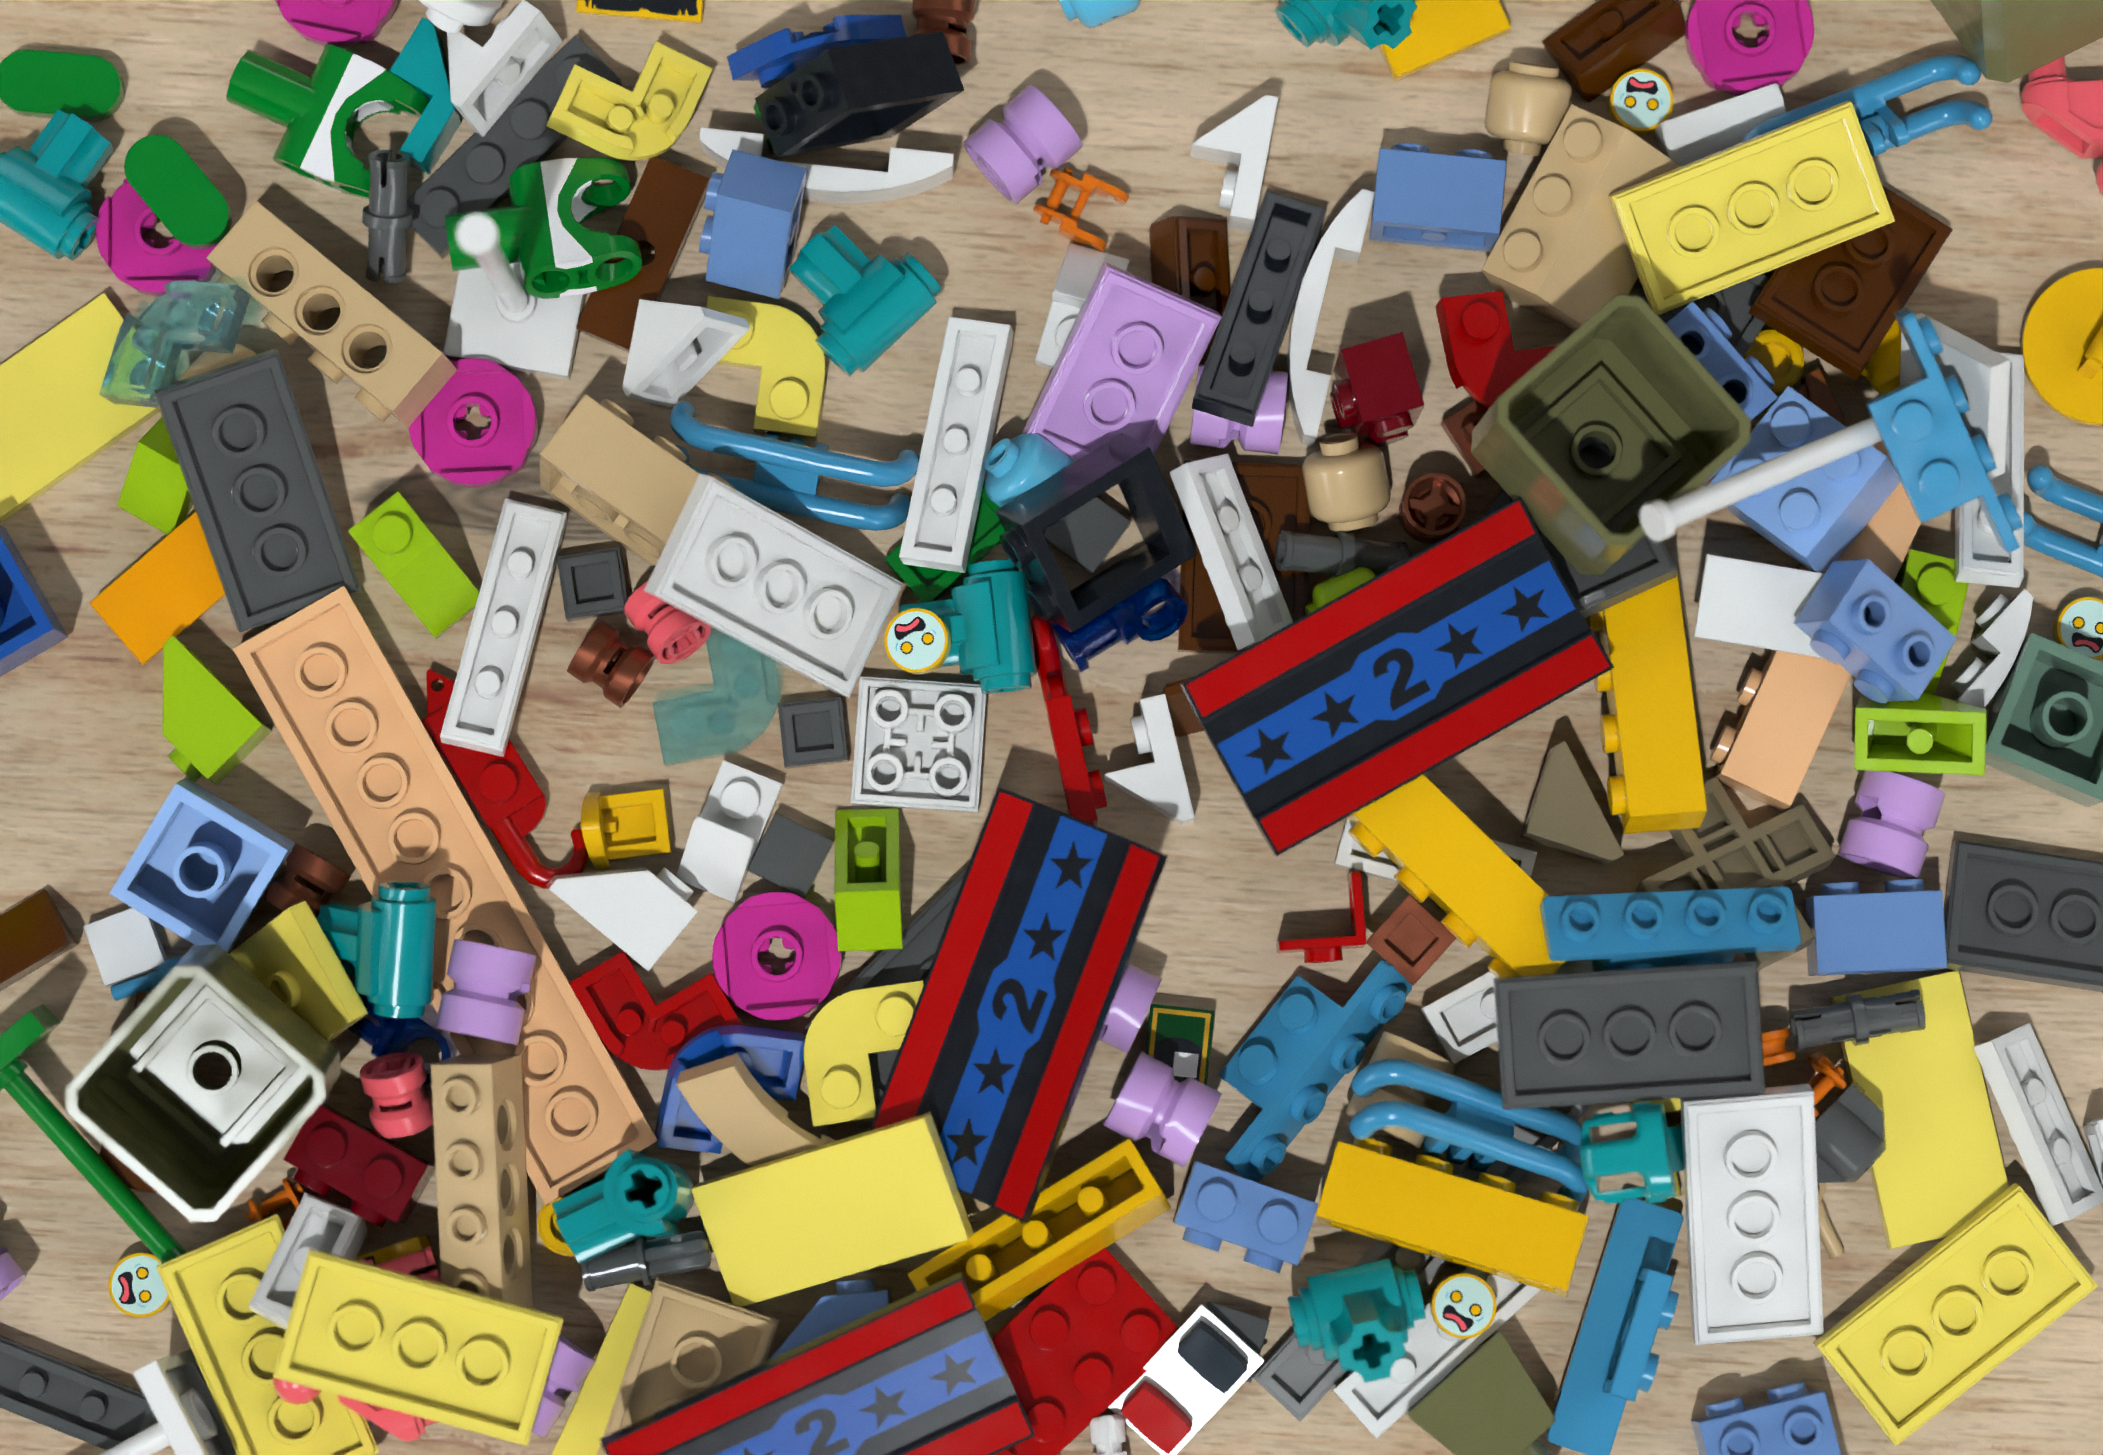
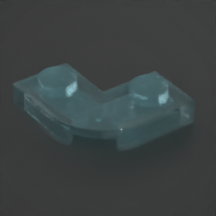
(185, 318)
(727, 717)

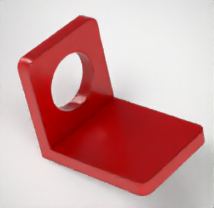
(1330, 949)

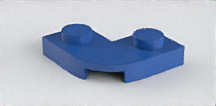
(786, 51)
(770, 1056)

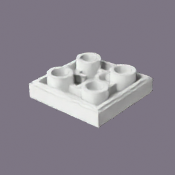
(918, 745)

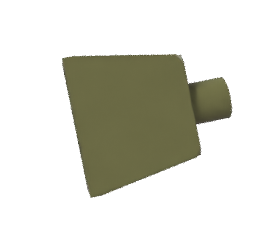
(1486, 1405)

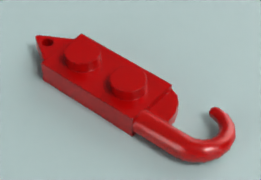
(1068, 728)
(501, 793)

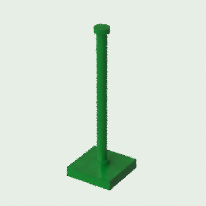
(13, 1046)

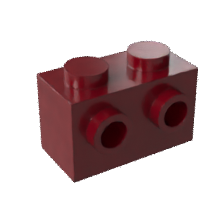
(1377, 390)
(358, 1163)

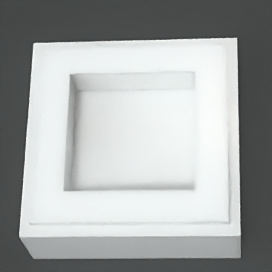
(125, 946)

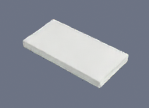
(773, 585)
(1752, 1215)

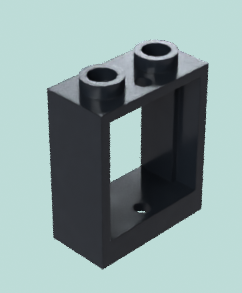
(859, 93)
(1151, 505)

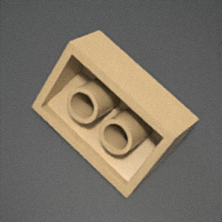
(1563, 239)
(618, 477)

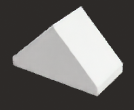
(676, 349)

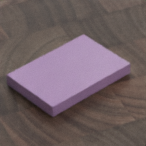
(1122, 365)

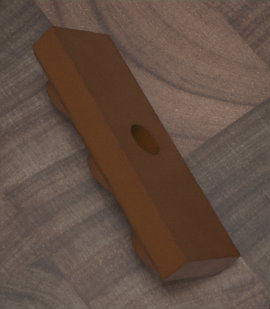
(658, 220)

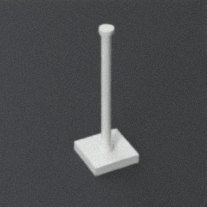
(499, 319)
(1980, 374)
(183, 1411)

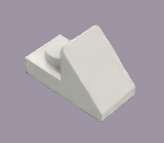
(493, 75)
(1245, 144)
(1069, 294)
(1163, 781)
(728, 831)

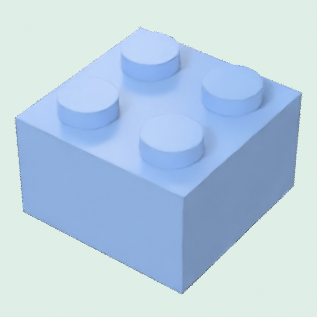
(1822, 509)
(202, 867)

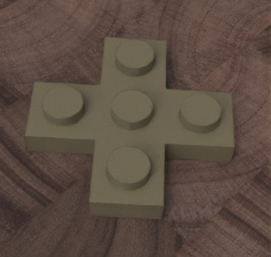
(1735, 857)

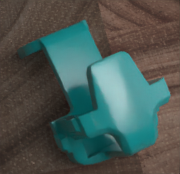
(1652, 1152)

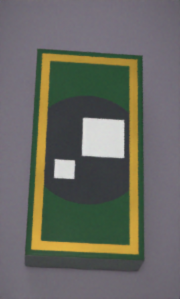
(1181, 1040)

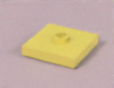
(303, 971)

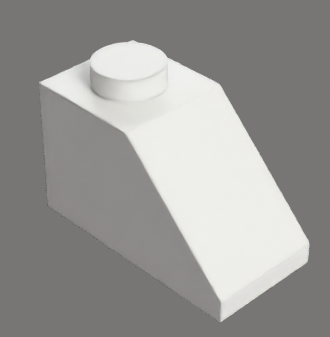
(630, 907)

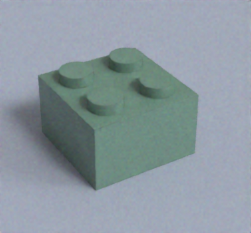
(2050, 721)

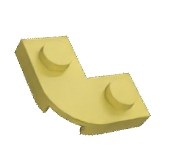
(637, 121)
(789, 364)
(840, 1048)

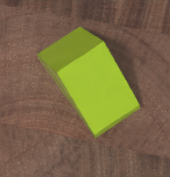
(155, 483)

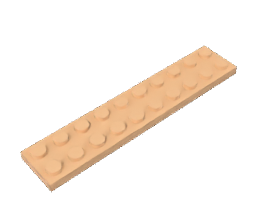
(413, 824)

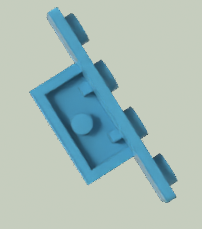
(1931, 444)
(1669, 926)
(1300, 1058)
(1618, 1328)

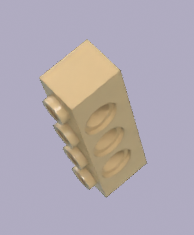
(413, 367)
(482, 1175)

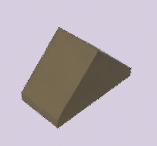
(1567, 813)

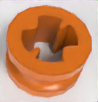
(1774, 1047)

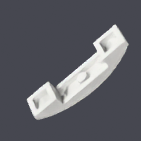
(907, 174)
(1341, 242)

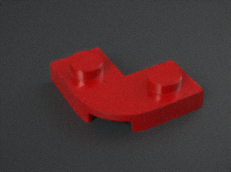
(1481, 345)
(638, 1027)

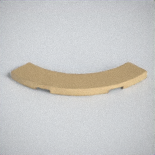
(755, 1124)

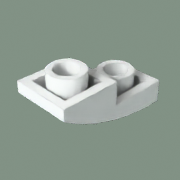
(2000, 640)

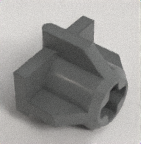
(1849, 1137)

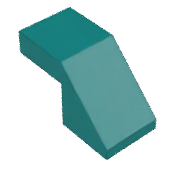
(426, 69)

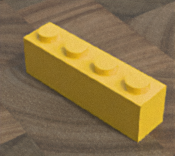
(1650, 713)
(1462, 872)
(1453, 1217)
(1065, 1228)

